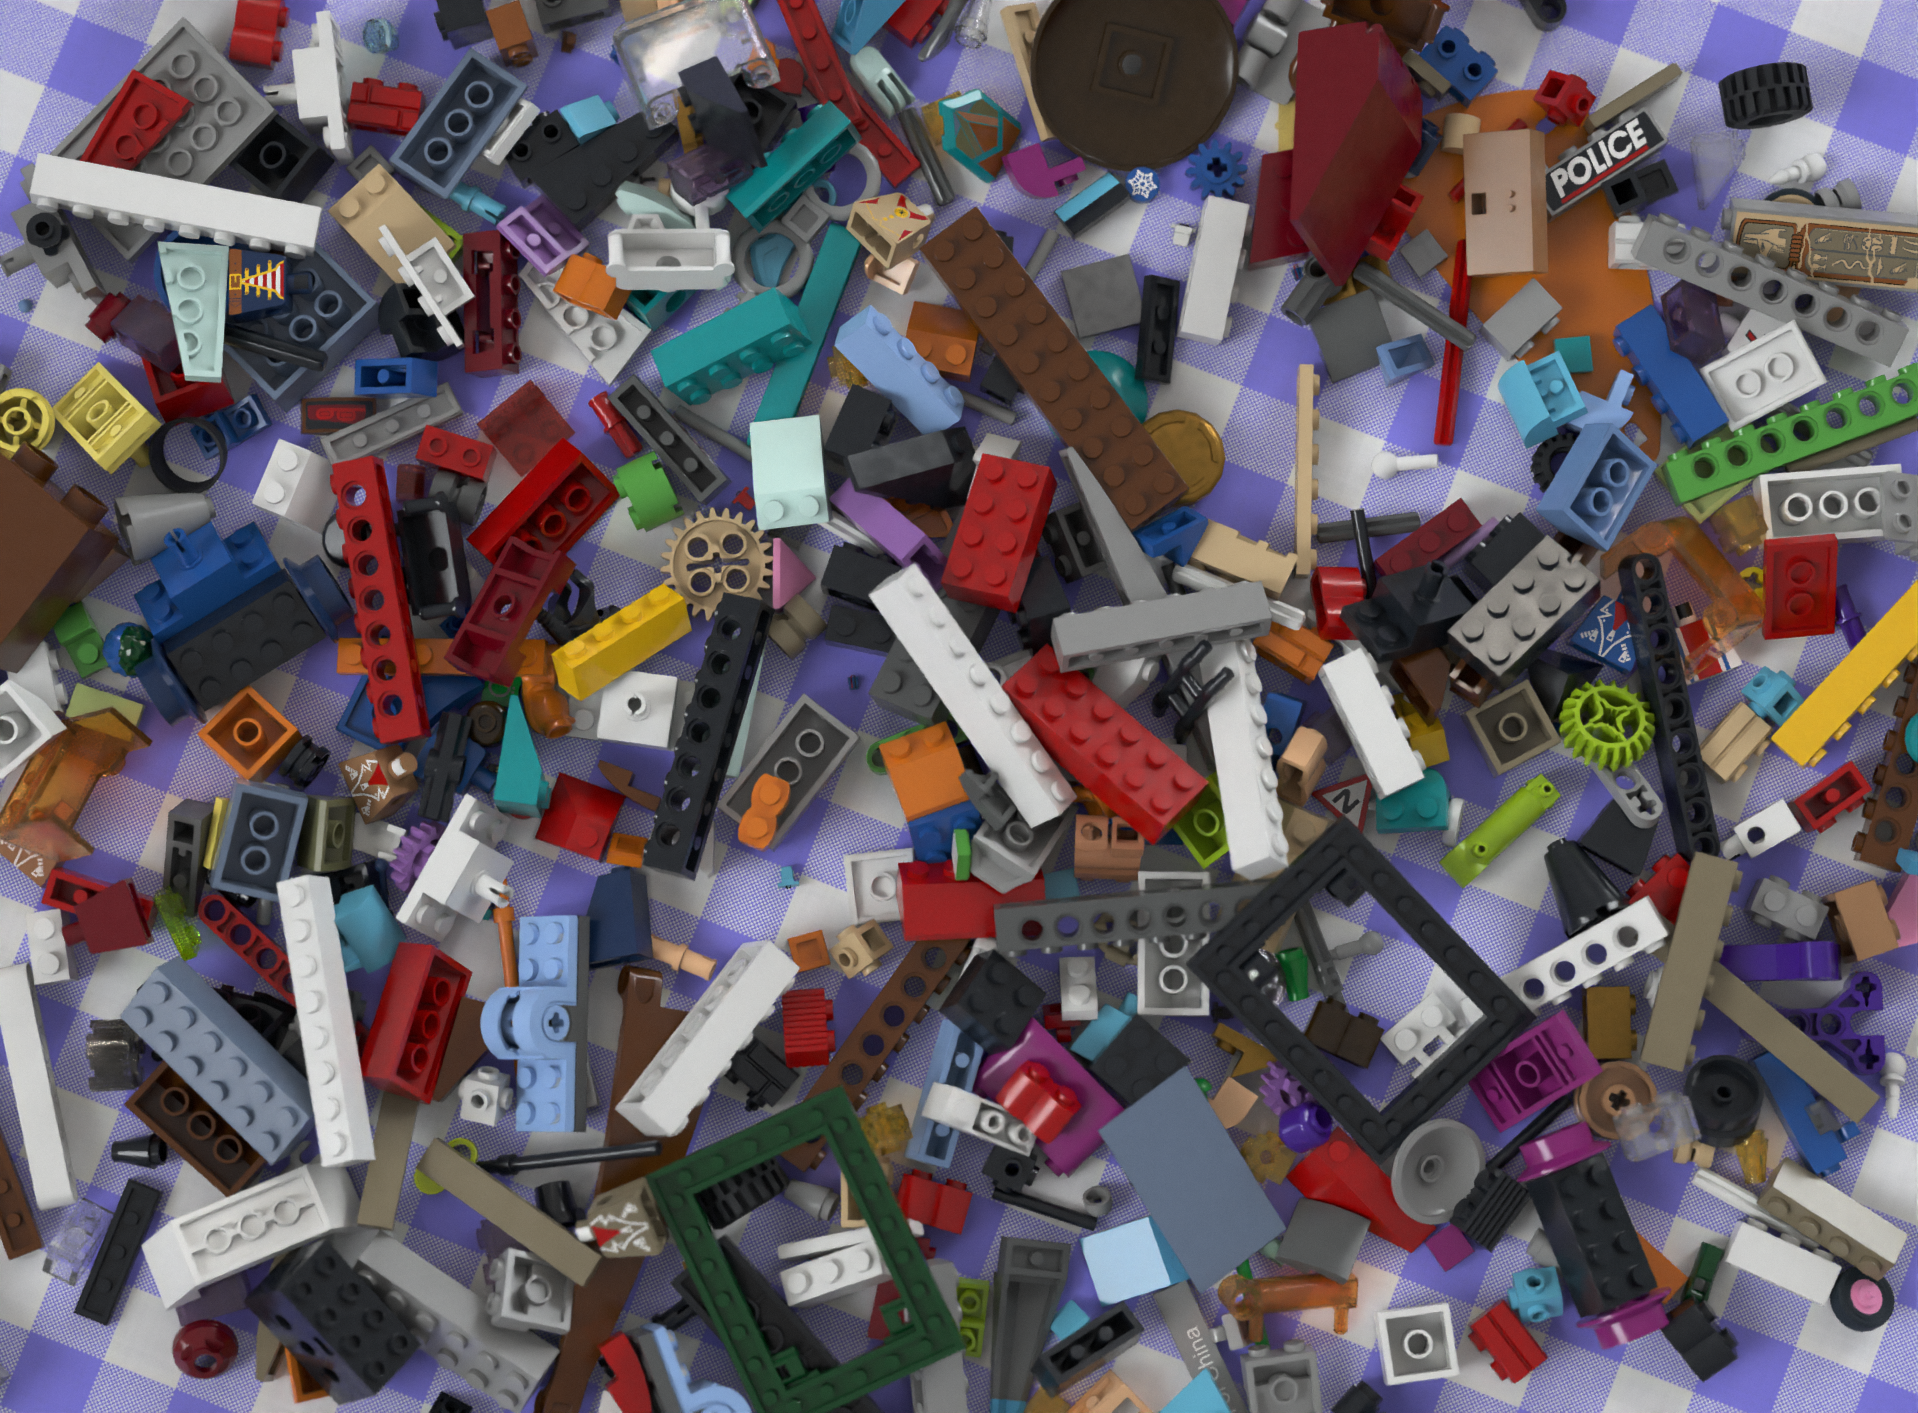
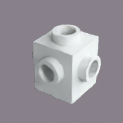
(485, 1095)

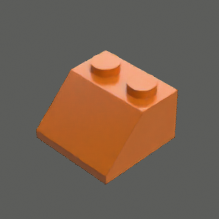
(944, 339)
(925, 771)

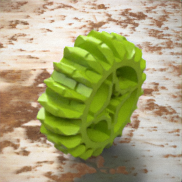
(1603, 736)

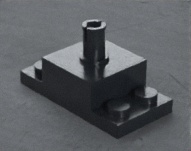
(1409, 612)

